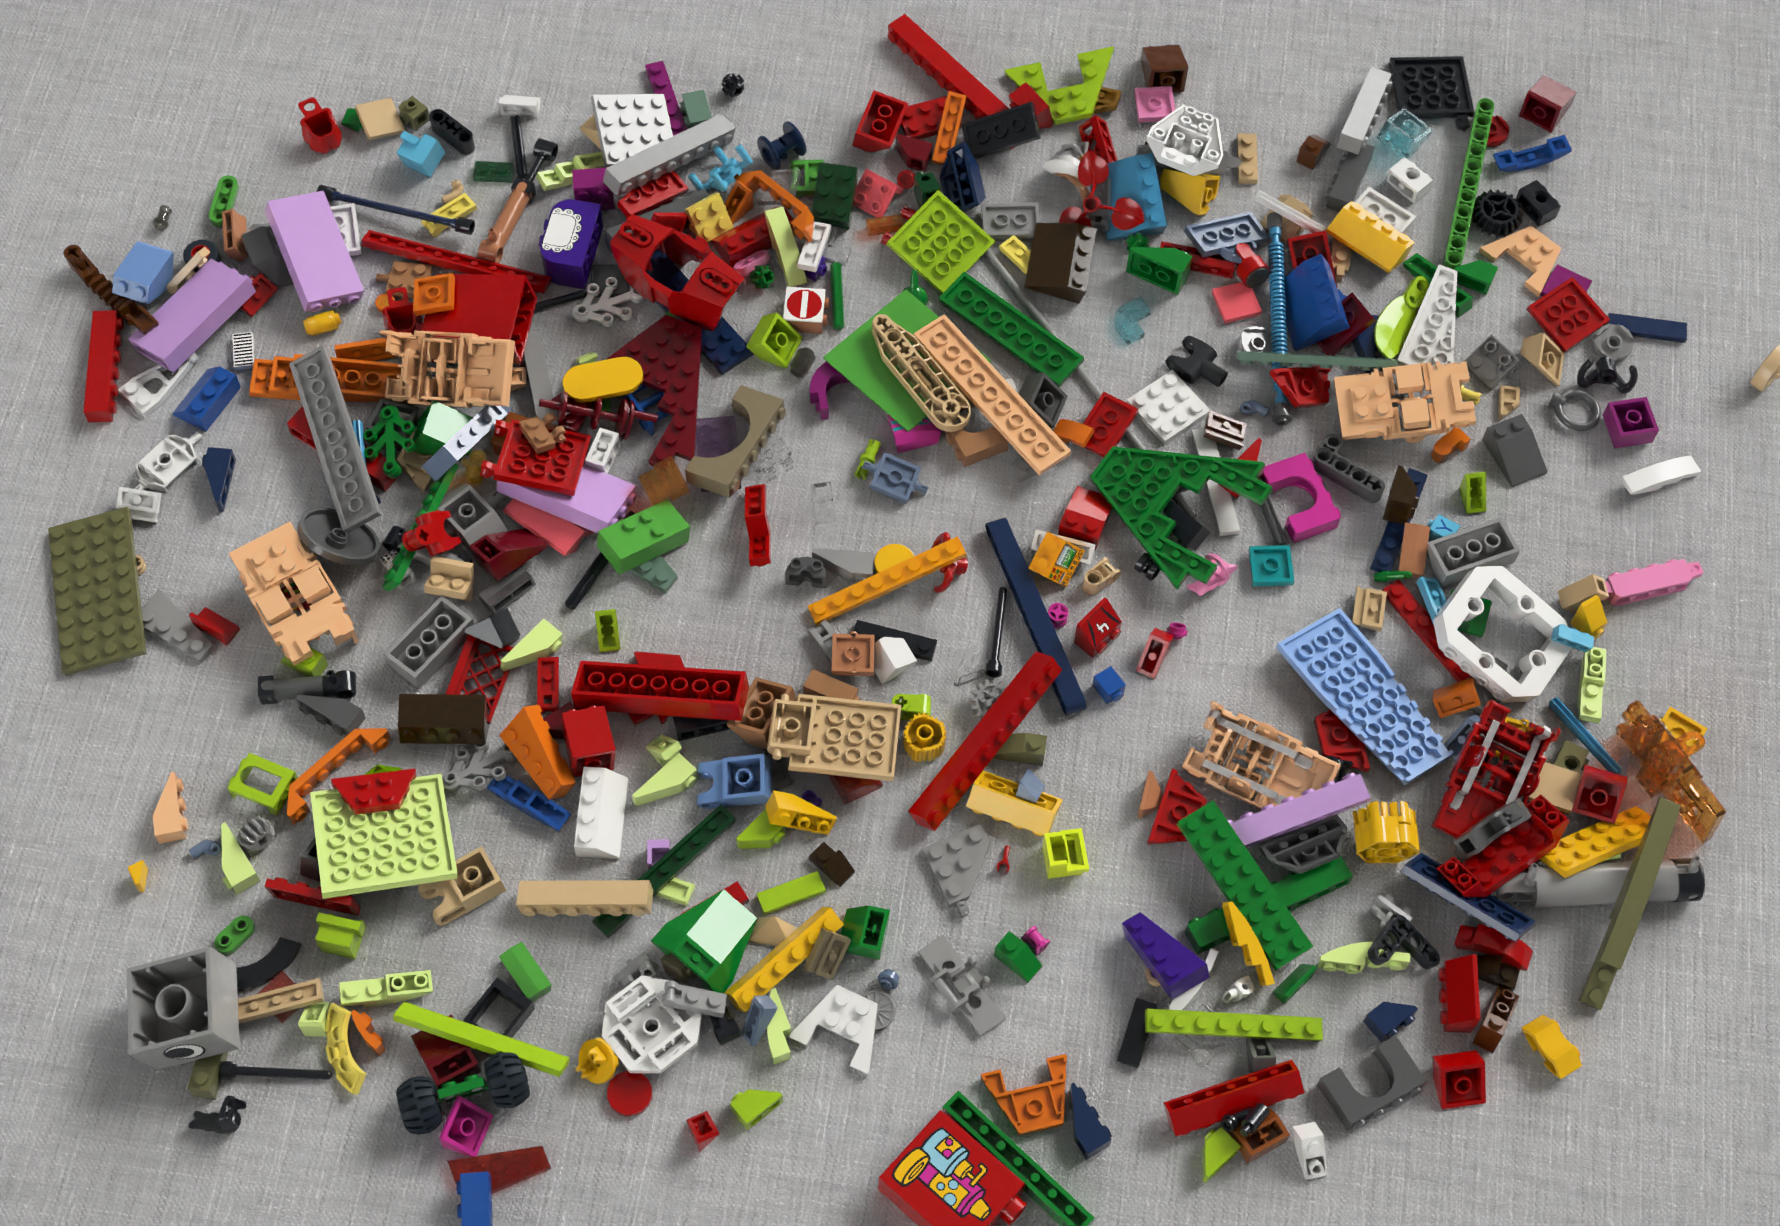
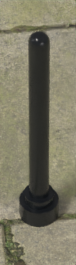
(560, 300)
(994, 666)
(229, 1070)

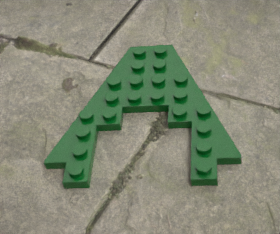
(1143, 483)

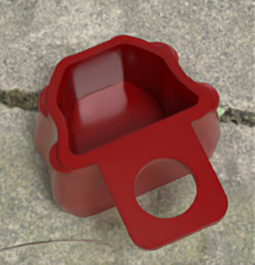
(319, 128)
(400, 314)

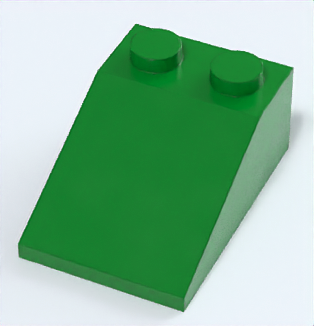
(1160, 266)

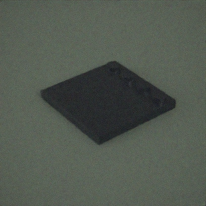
(1431, 86)

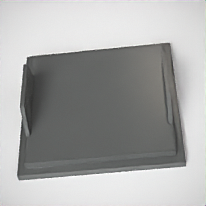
(600, 273)

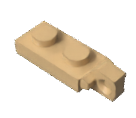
(1340, 258)

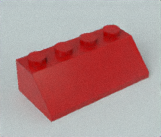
(745, 239)

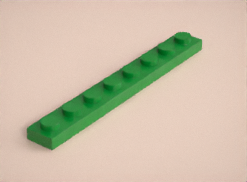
(430, 503)

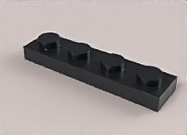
(921, 646)

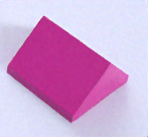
(465, 1127)

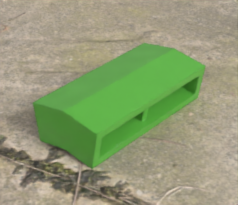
(526, 971)

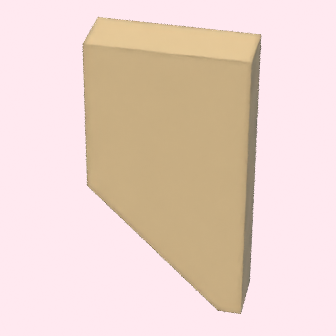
(1507, 400)

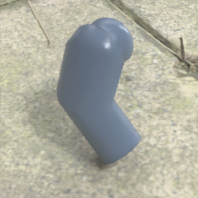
(1254, 407)

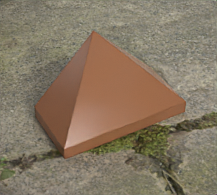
(1151, 796)

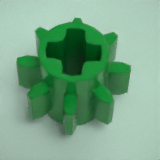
(1137, 241)
(762, 276)

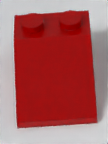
(1308, 246)
(1085, 516)

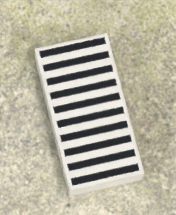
(243, 351)

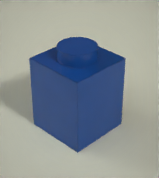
(1109, 685)

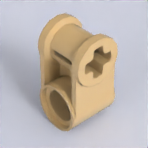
(1102, 574)

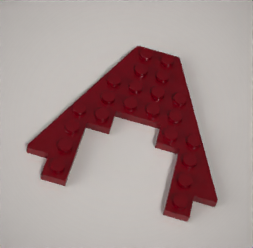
(671, 364)

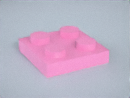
(1154, 103)

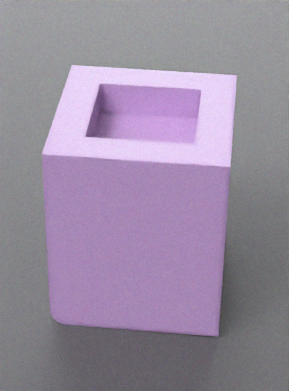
(656, 850)

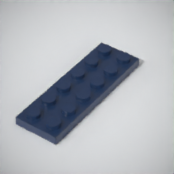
(1487, 909)

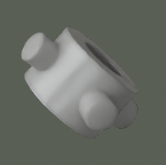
(962, 908)

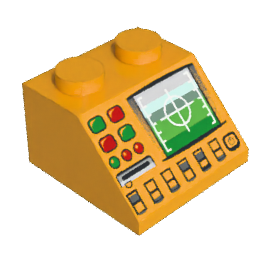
(1056, 559)

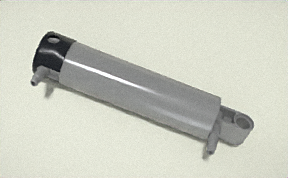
(1600, 884)

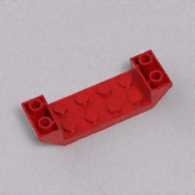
(1509, 852)

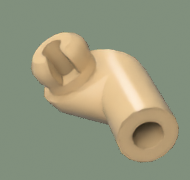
(456, 191)

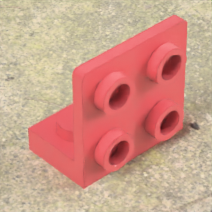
(875, 193)

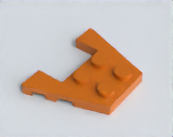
(1034, 1106)

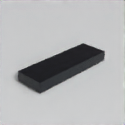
(1135, 1035)

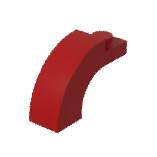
(1494, 943)

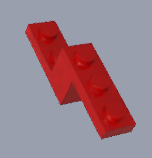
(757, 525)

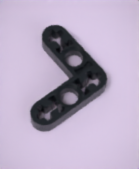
(1399, 938)

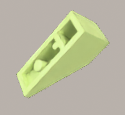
(537, 643)
(668, 781)
(235, 864)

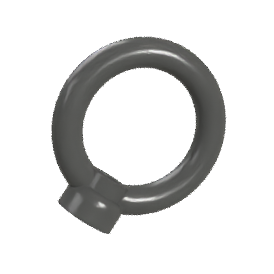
(1558, 400)

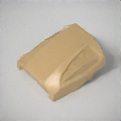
(1290, 228)

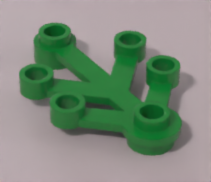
(389, 439)

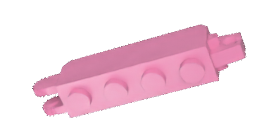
(1651, 581)

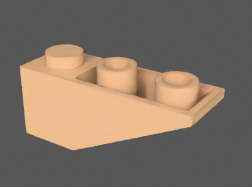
(168, 815)

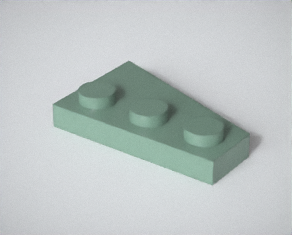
(656, 573)

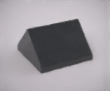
(495, 629)

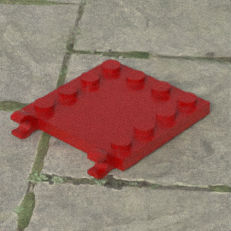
(551, 470)

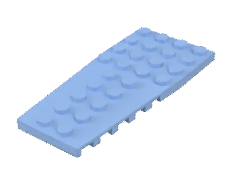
(1364, 695)

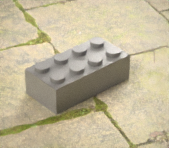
(429, 642)

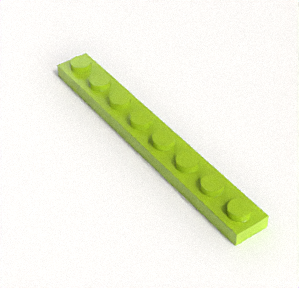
(1233, 1025)

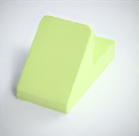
(664, 749)

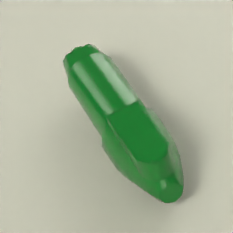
(1384, 576)

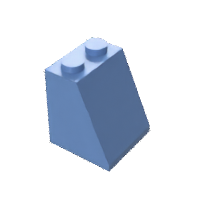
(144, 273)

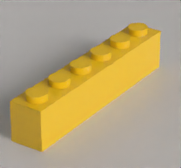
(782, 959)

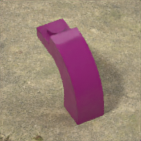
(821, 382)

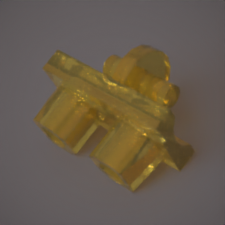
(473, 467)

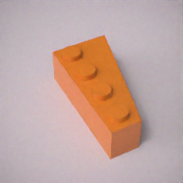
(537, 752)

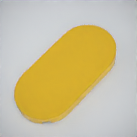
(603, 379)

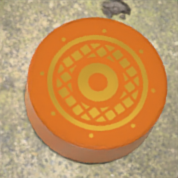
(382, 301)

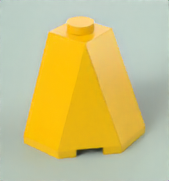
(1190, 190)

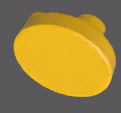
(890, 556)

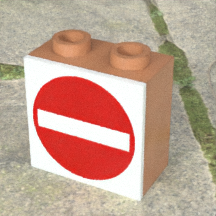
(806, 309)

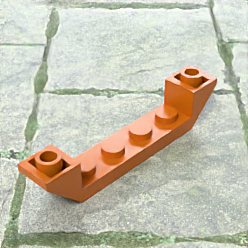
(804, 219)
(374, 738)

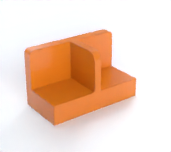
(1456, 698)

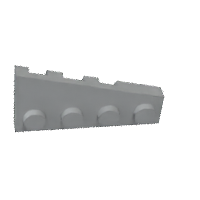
(173, 627)

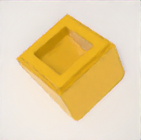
(139, 874)

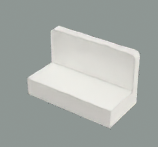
(519, 105)

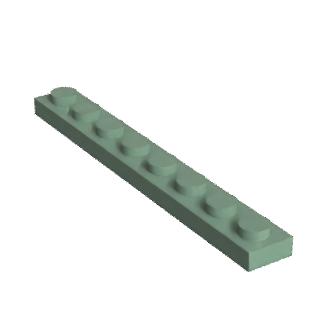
(1307, 360)

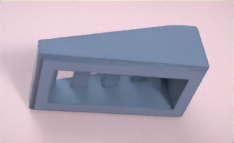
(758, 1018)

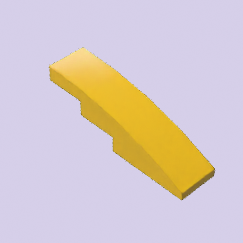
(1243, 935)

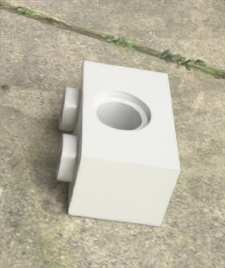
(1409, 180)

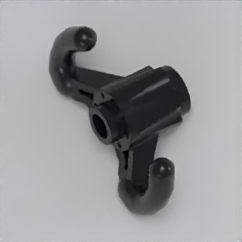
(1606, 374)

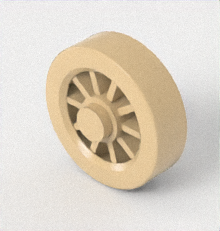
(1767, 371)

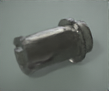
(161, 221)

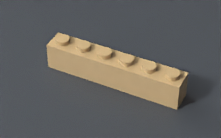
(585, 897)

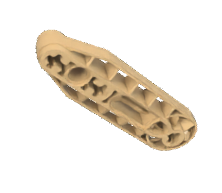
(942, 400)

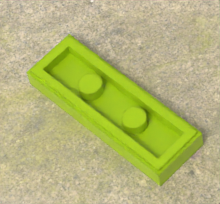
(791, 893)

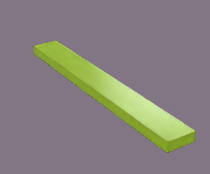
(480, 1038)

